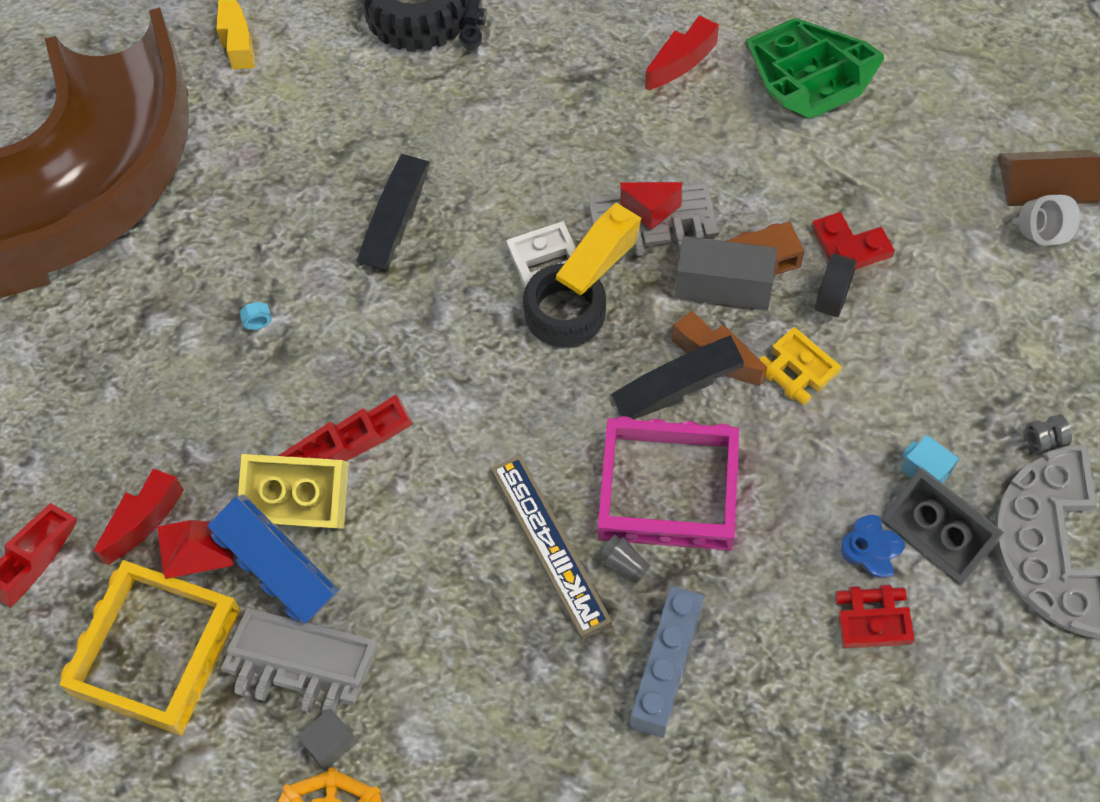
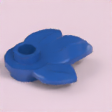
(876, 544)

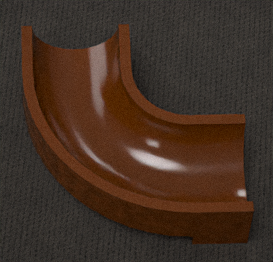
(95, 157)

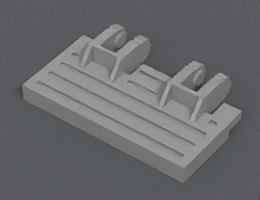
(693, 215)
(293, 652)

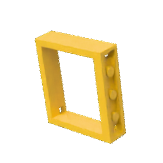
(197, 671)

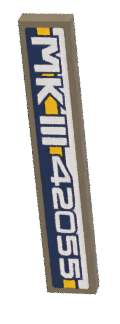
(551, 547)

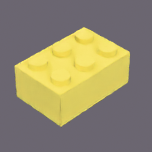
(296, 489)

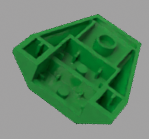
(812, 66)

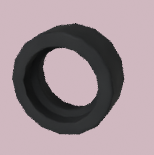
(835, 285)

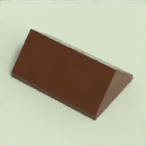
(1045, 173)

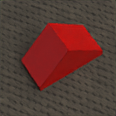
(651, 200)

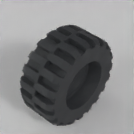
(415, 24)

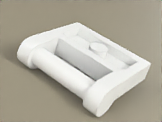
(539, 247)

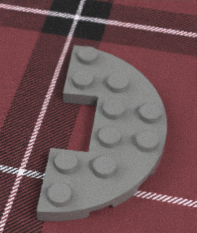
(1036, 542)

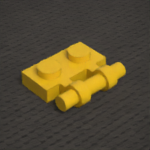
(806, 360)

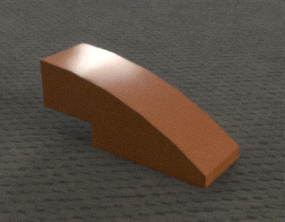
(694, 333)

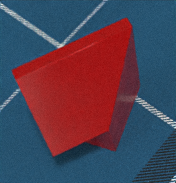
(190, 549)

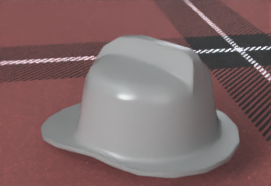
(1049, 219)

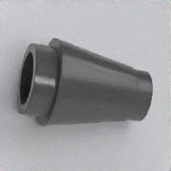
(624, 558)

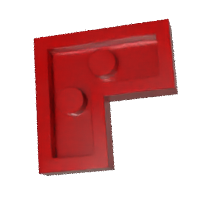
(837, 238)

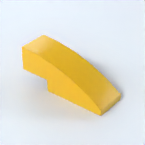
(235, 34)

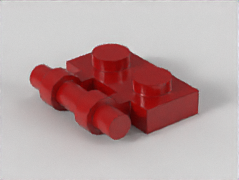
(874, 626)

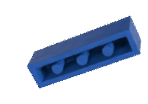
(272, 559)

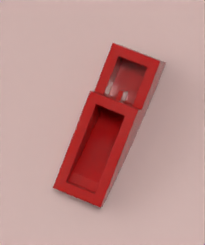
(682, 53)
(138, 516)
(32, 552)

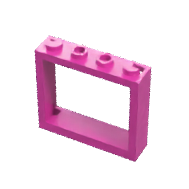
(666, 531)

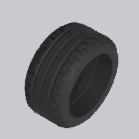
(562, 332)

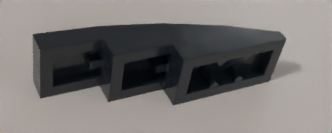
(393, 211)
(677, 378)

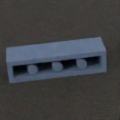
(666, 662)

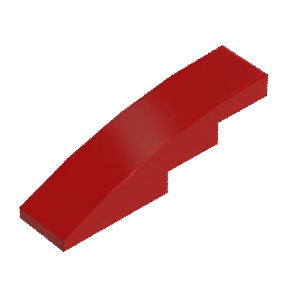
(354, 434)

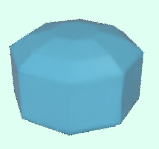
(255, 315)

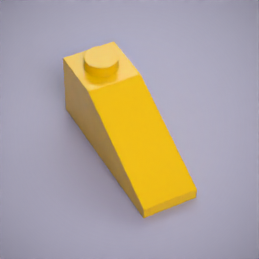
(600, 248)

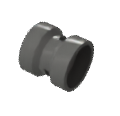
(1046, 434)

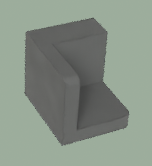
(327, 739)

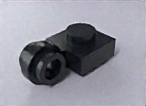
(474, 16)

